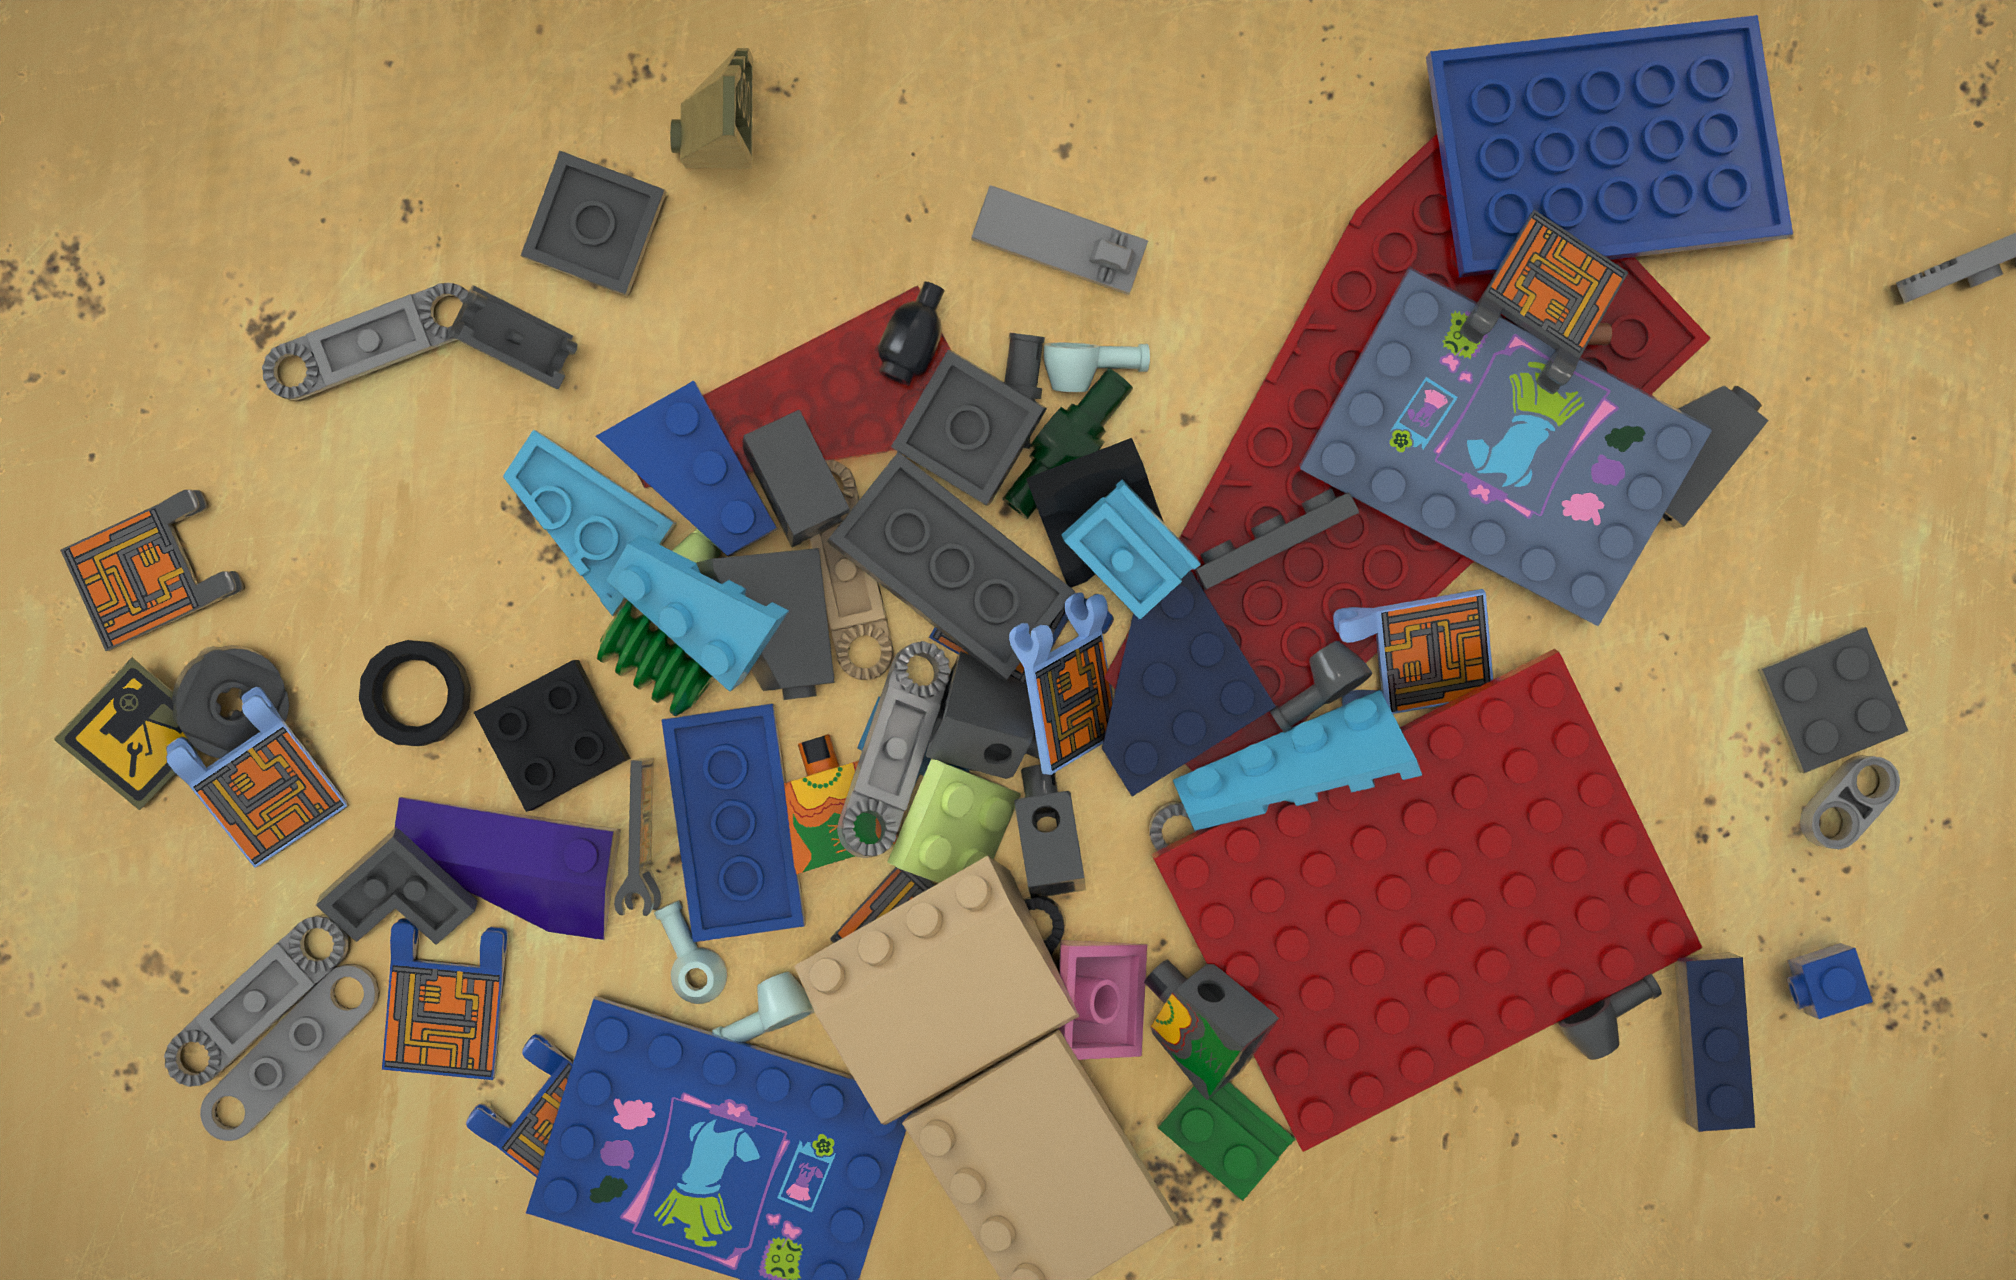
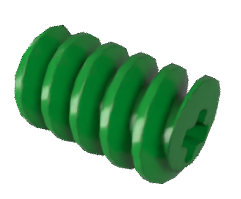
(654, 660)

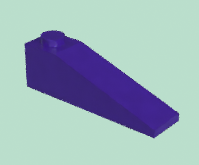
(526, 864)

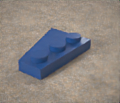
(693, 467)

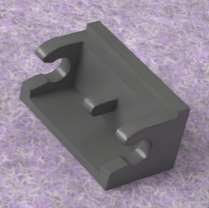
(513, 337)
(795, 477)

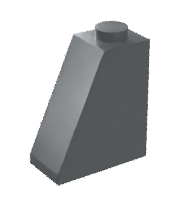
(1734, 426)
(800, 648)

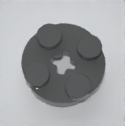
(216, 672)

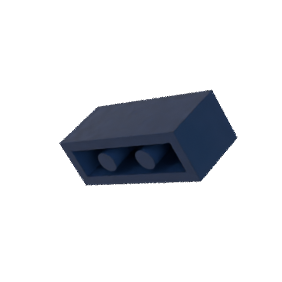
(1714, 1042)

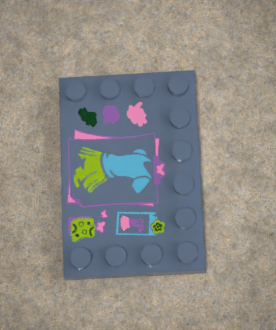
(1493, 463)

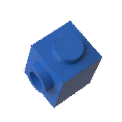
(1828, 981)

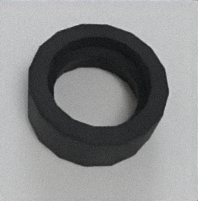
(372, 687)

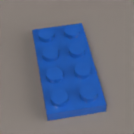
(733, 822)

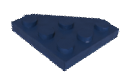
(1178, 689)

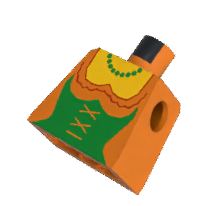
(816, 806)

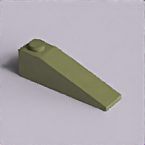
(718, 118)

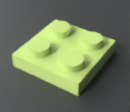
(952, 822)

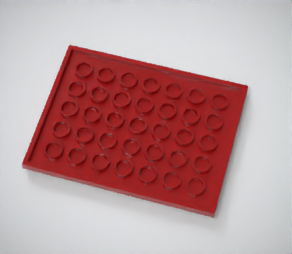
(1437, 907)

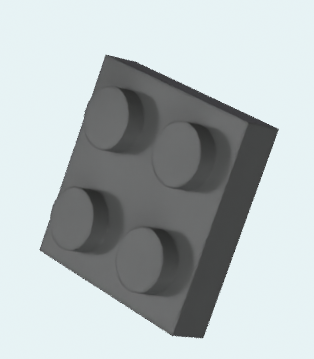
(593, 223)
(968, 427)
(1833, 700)

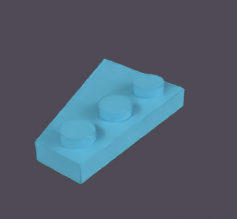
(583, 511)
(702, 616)

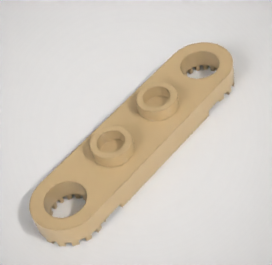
(851, 595)

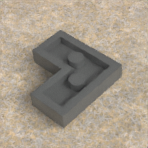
(399, 878)

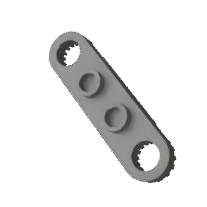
(1975, 265)
(363, 342)
(894, 750)
(255, 1001)
(288, 1052)

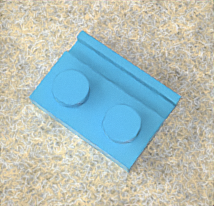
(1130, 549)

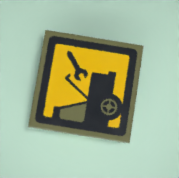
(126, 733)

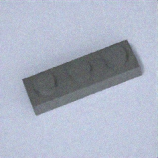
(1274, 537)

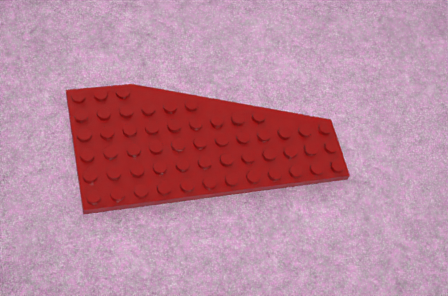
(1287, 603)

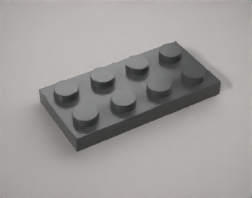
(948, 564)

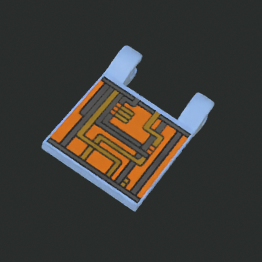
(1424, 648)
(1067, 685)
(264, 788)

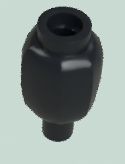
(912, 336)

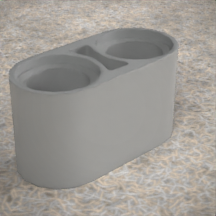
(1856, 809)

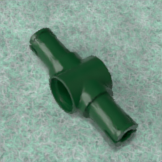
(1070, 436)

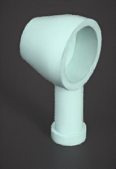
(1074, 364)
(691, 957)
(780, 1003)

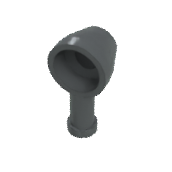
(1335, 674)
(1596, 1027)

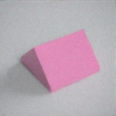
(1108, 995)

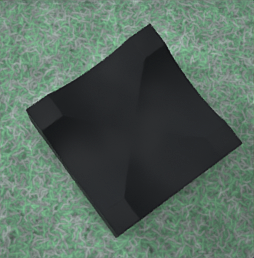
(1074, 487)
(551, 735)

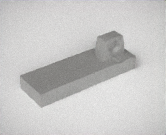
(1059, 240)

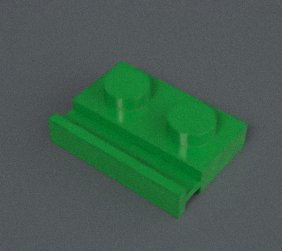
(1227, 1136)

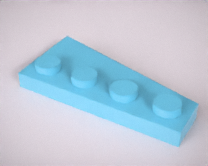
(1318, 755)

